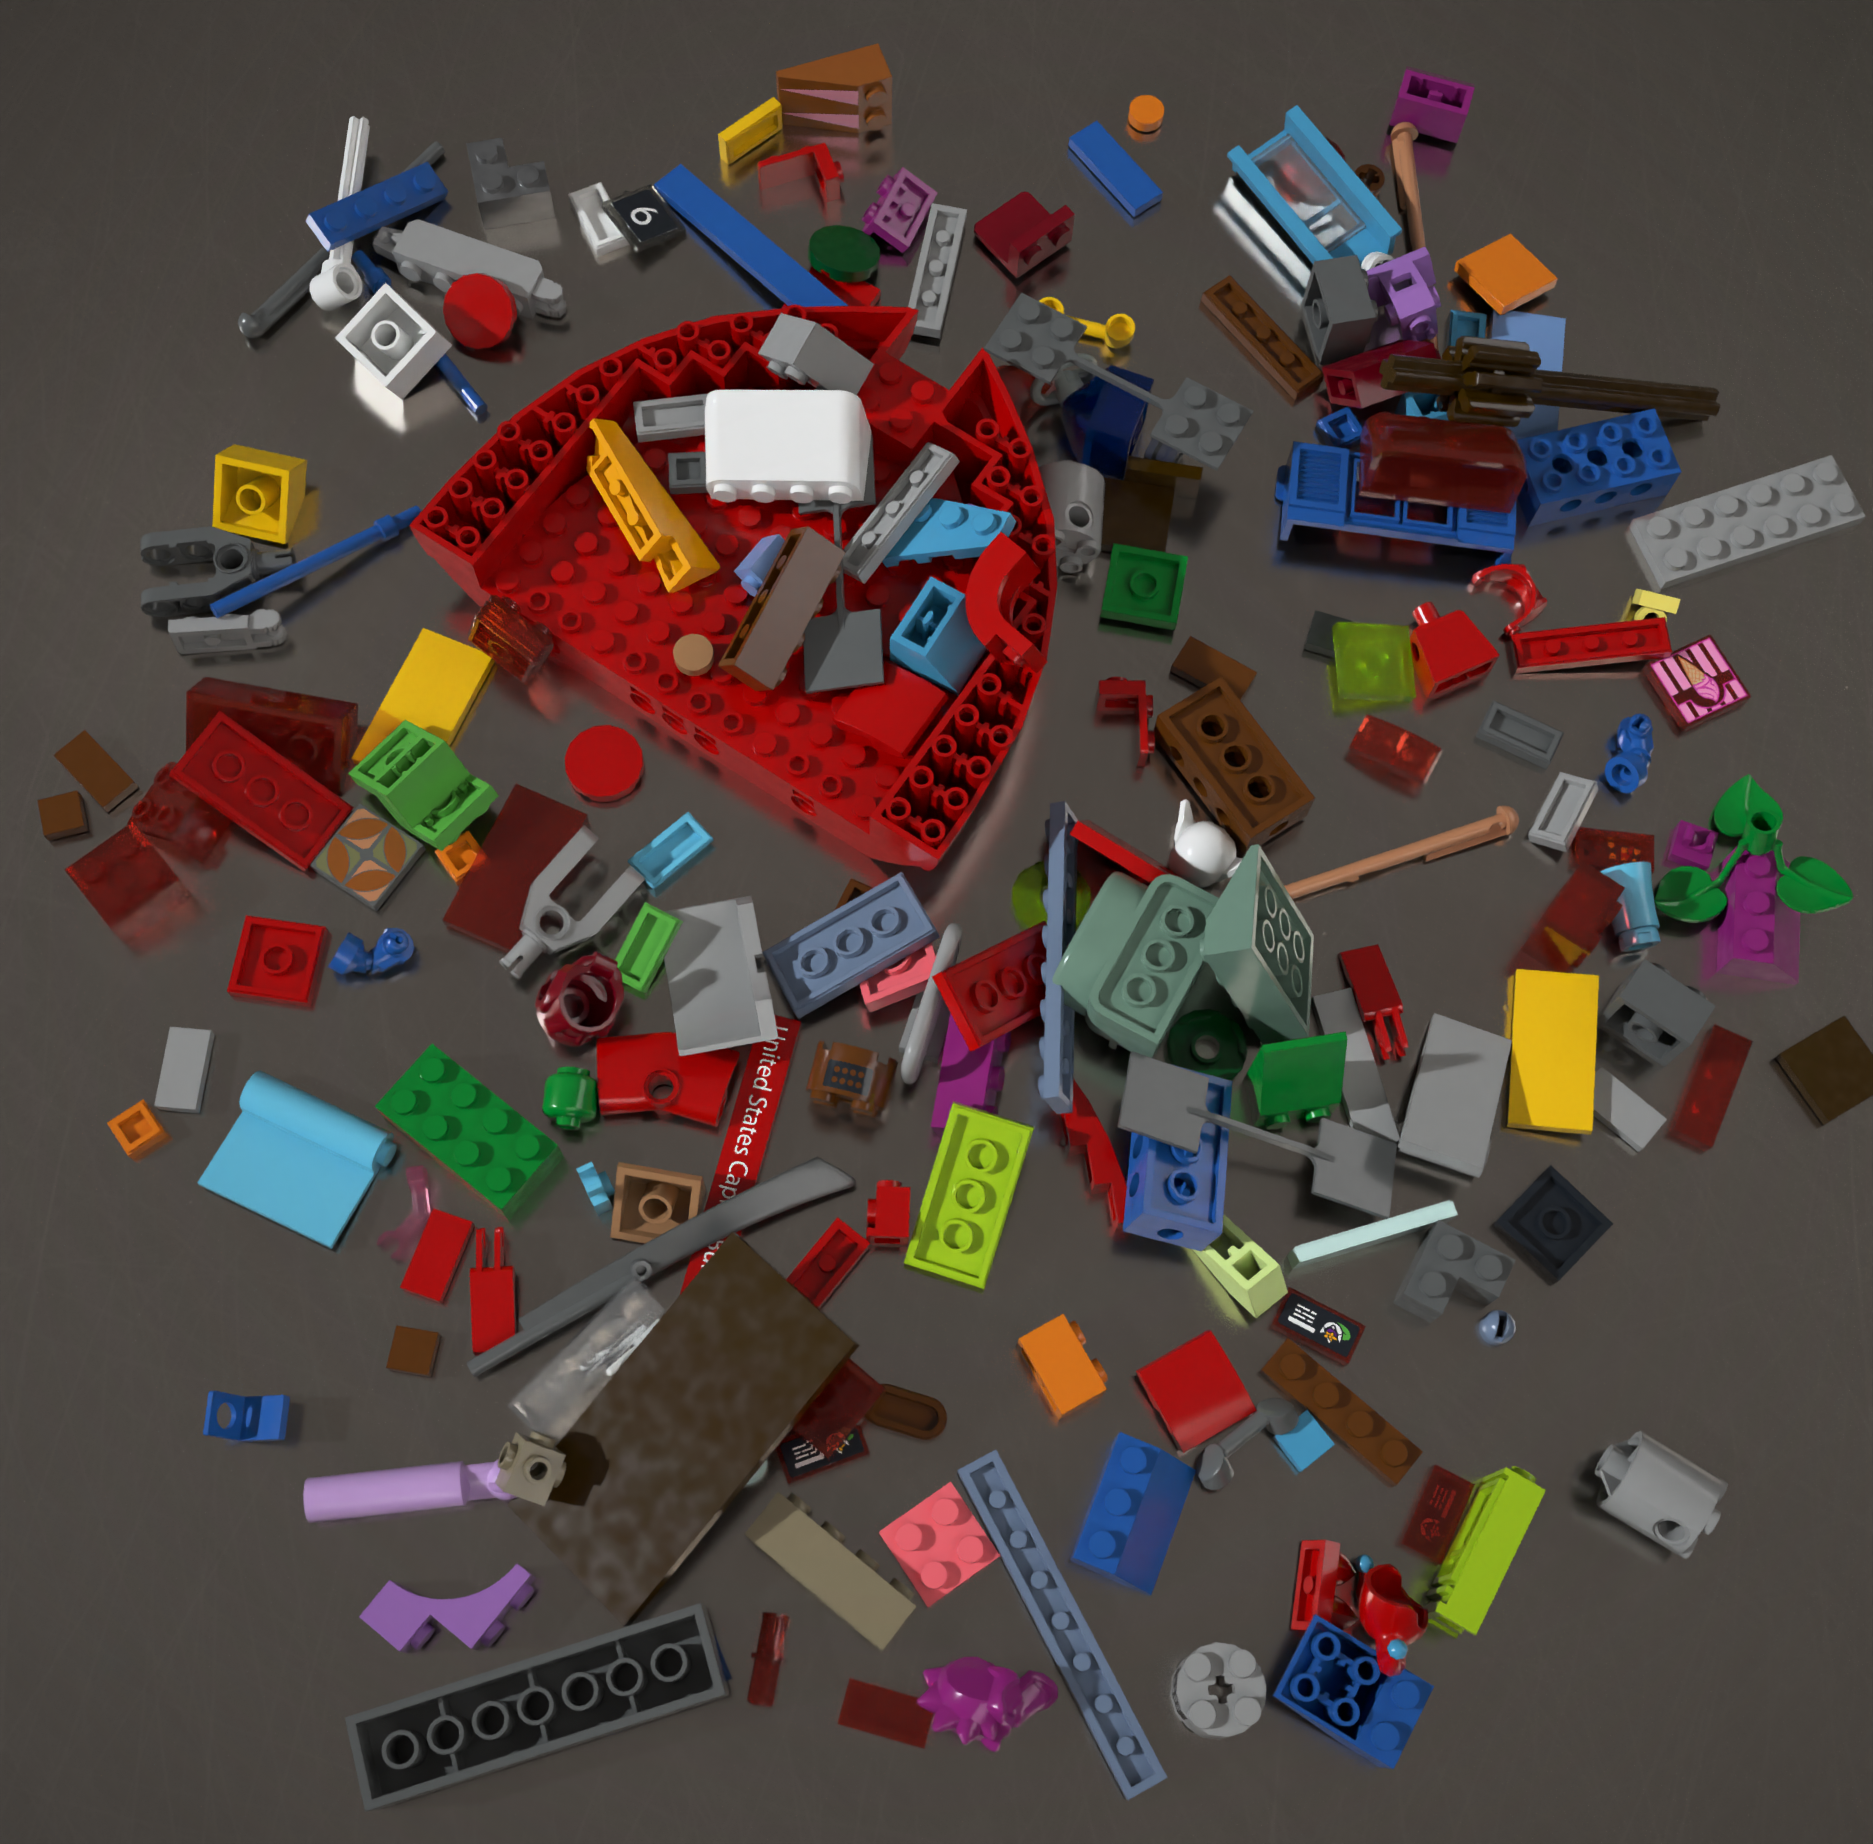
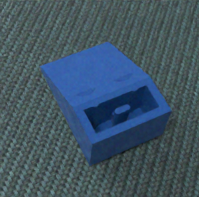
(1343, 1693)

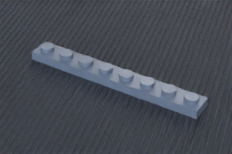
(1060, 904)
(1062, 1625)

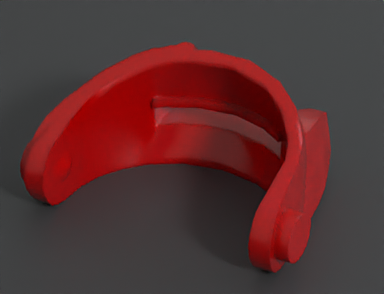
(1519, 578)

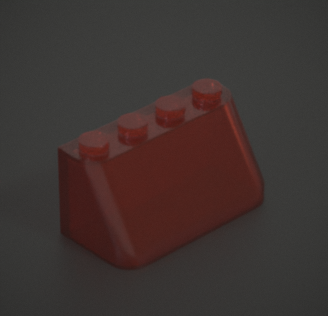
(1440, 462)

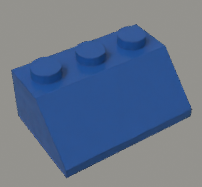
(1133, 1514)

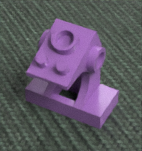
(1410, 302)

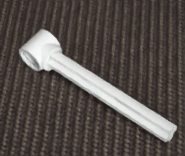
(338, 278)

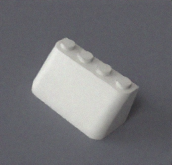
(786, 445)

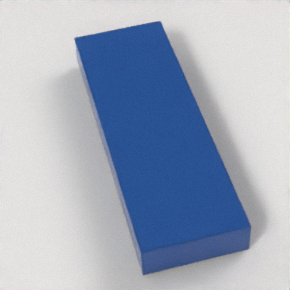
(1115, 168)

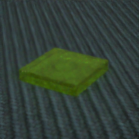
(1373, 661)

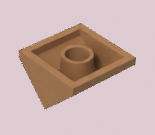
(653, 1201)

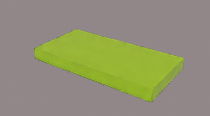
(969, 1194)

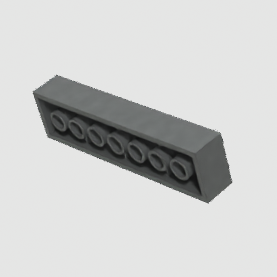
(535, 1707)

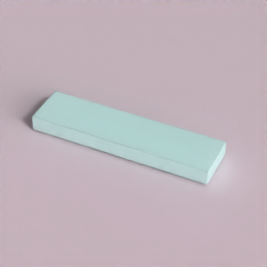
(1371, 1234)

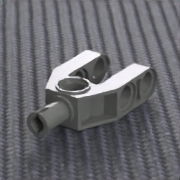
(205, 545)

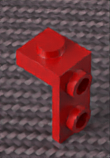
(801, 164)
(1129, 695)

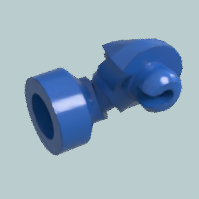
(1629, 768)
(391, 949)

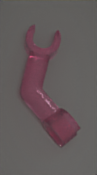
(418, 1185)

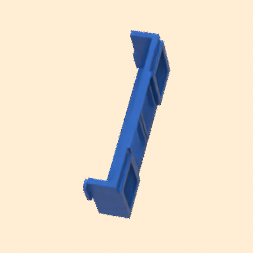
(1321, 490)

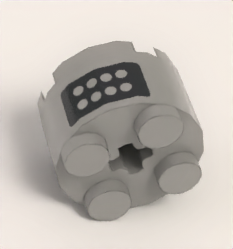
(1237, 1672)

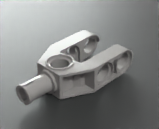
(571, 931)

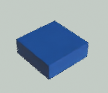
(1340, 429)

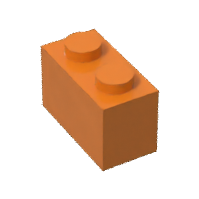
(1062, 1365)

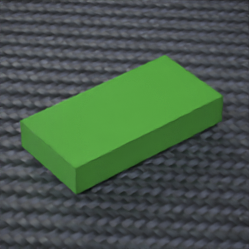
(646, 946)

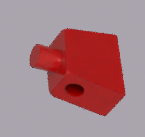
(1448, 650)

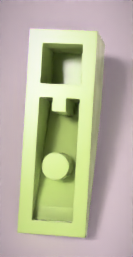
(1244, 1269)

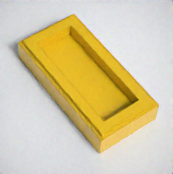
(750, 131)

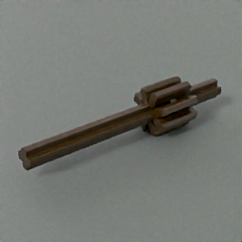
(1500, 383)

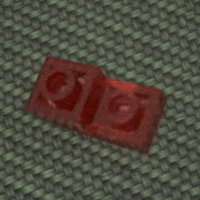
(1396, 748)

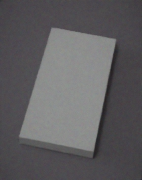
(1455, 1094)

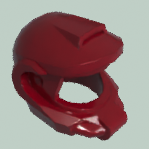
(575, 1005)

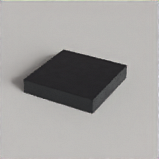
(1552, 1224)

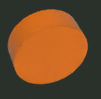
(1146, 113)

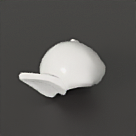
(1202, 850)

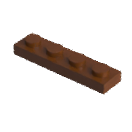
(1341, 1412)

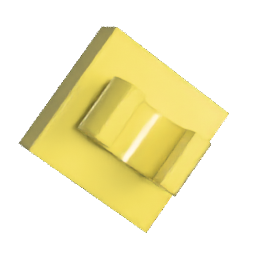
(1654, 603)

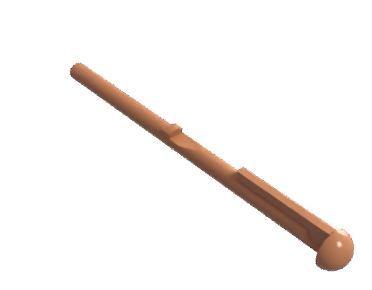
(1407, 183)
(1430, 848)

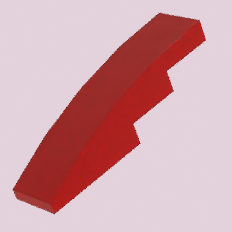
(1086, 1136)

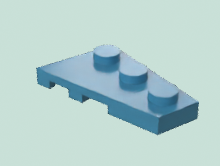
(949, 529)

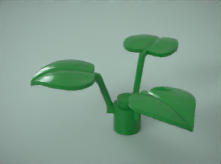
(1751, 813)

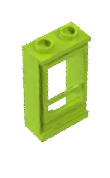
(1483, 1551)

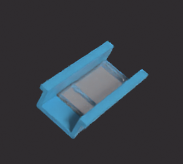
(1315, 193)

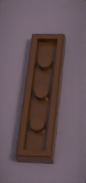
(1262, 337)

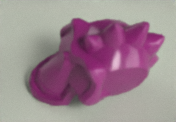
(984, 1699)

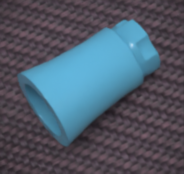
(1637, 920)

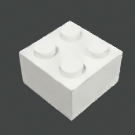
(393, 341)

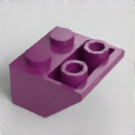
(1433, 103)

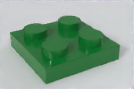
(1144, 586)

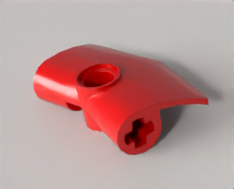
(638, 1063)

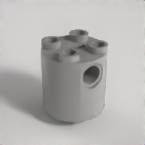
(1077, 507)
(1659, 1492)

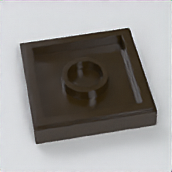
(1136, 515)
(1831, 1069)

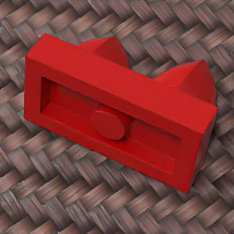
(1319, 1572)

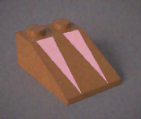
(838, 92)

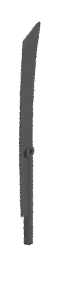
(782, 1192)

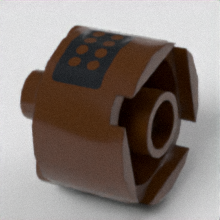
(851, 1078)

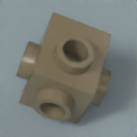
(531, 1467)

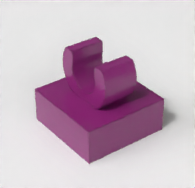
(1692, 845)

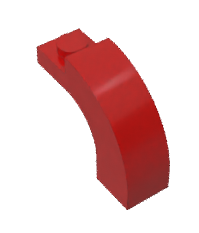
(990, 600)

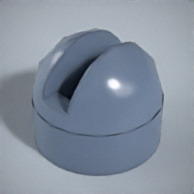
(1489, 1325)

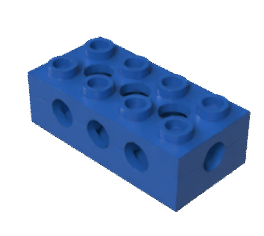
(1596, 467)
(1177, 1192)

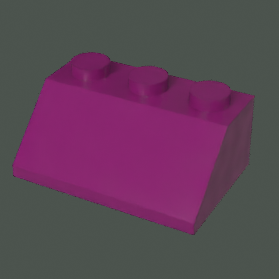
(1756, 928)

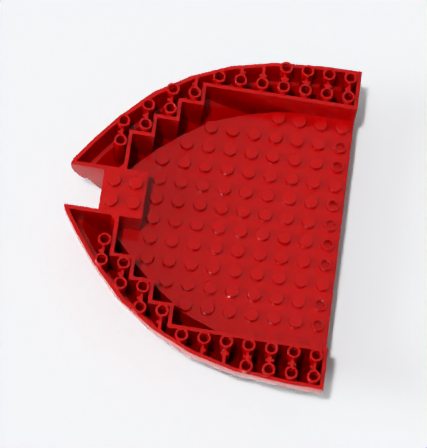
(538, 531)

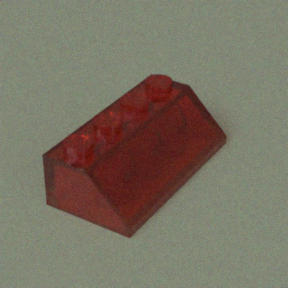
(303, 728)

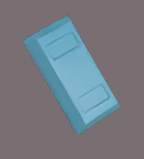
(670, 850)

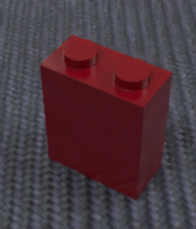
(1358, 380)

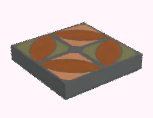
(367, 857)

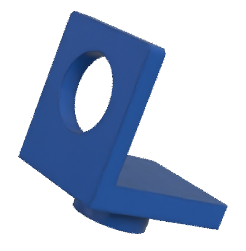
(251, 1417)

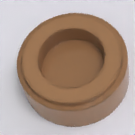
(693, 654)

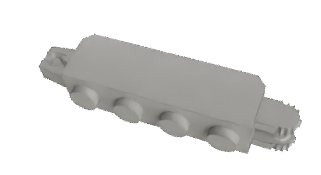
(444, 256)

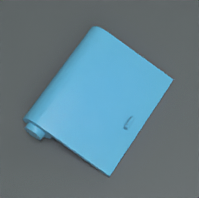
(297, 1159)

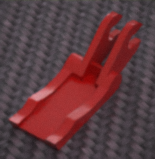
(1375, 996)
(491, 1295)

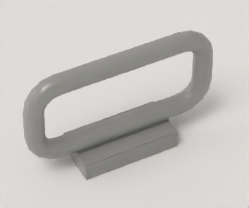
(929, 1014)

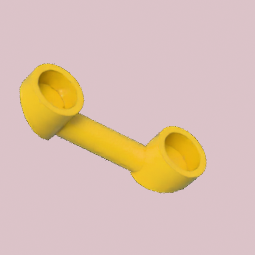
(1116, 332)

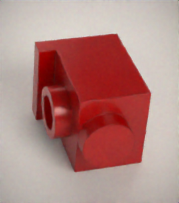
(890, 1214)

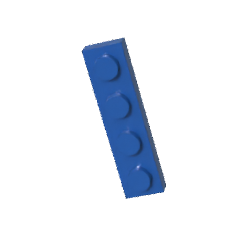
(377, 206)

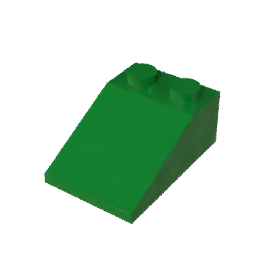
(1296, 1080)

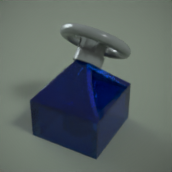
(1097, 415)

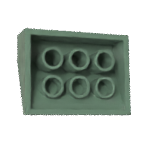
(1262, 951)

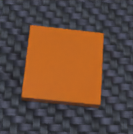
(1505, 274)

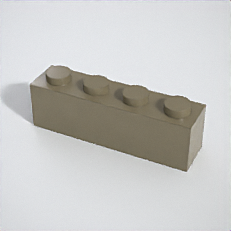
(830, 1570)

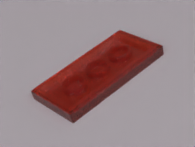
(515, 852)

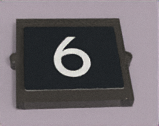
(643, 218)

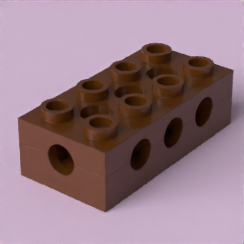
(1237, 742)

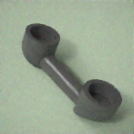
(1213, 1464)

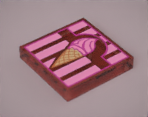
(1696, 683)

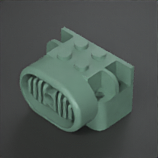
(1136, 958)

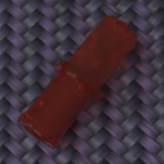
(767, 1659)

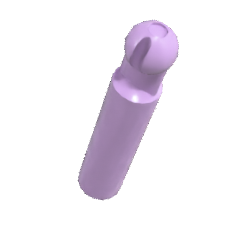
(400, 1490)

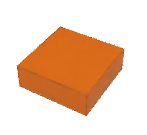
(459, 856)
(137, 1129)

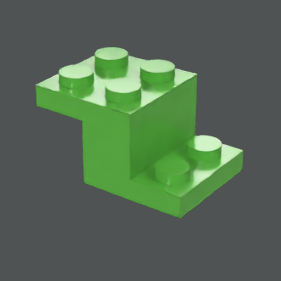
(423, 785)

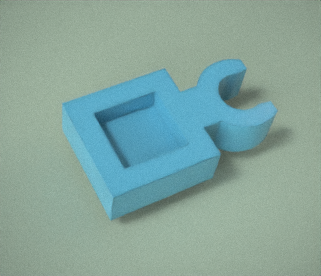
(597, 1187)

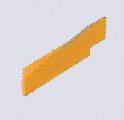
(646, 510)

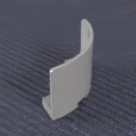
(714, 978)

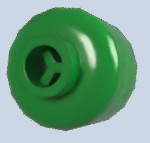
(570, 1097)

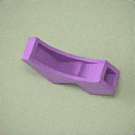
(475, 1619)

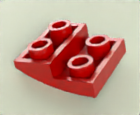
(891, 712)
(1196, 1391)

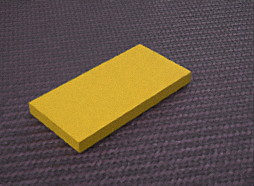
(430, 690)
(1553, 1051)

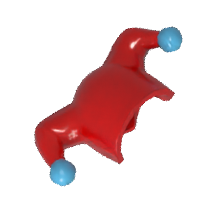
(1388, 1613)

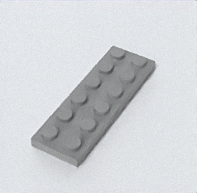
(1746, 521)

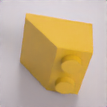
(258, 492)

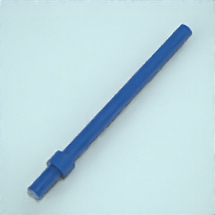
(375, 278)
(383, 528)

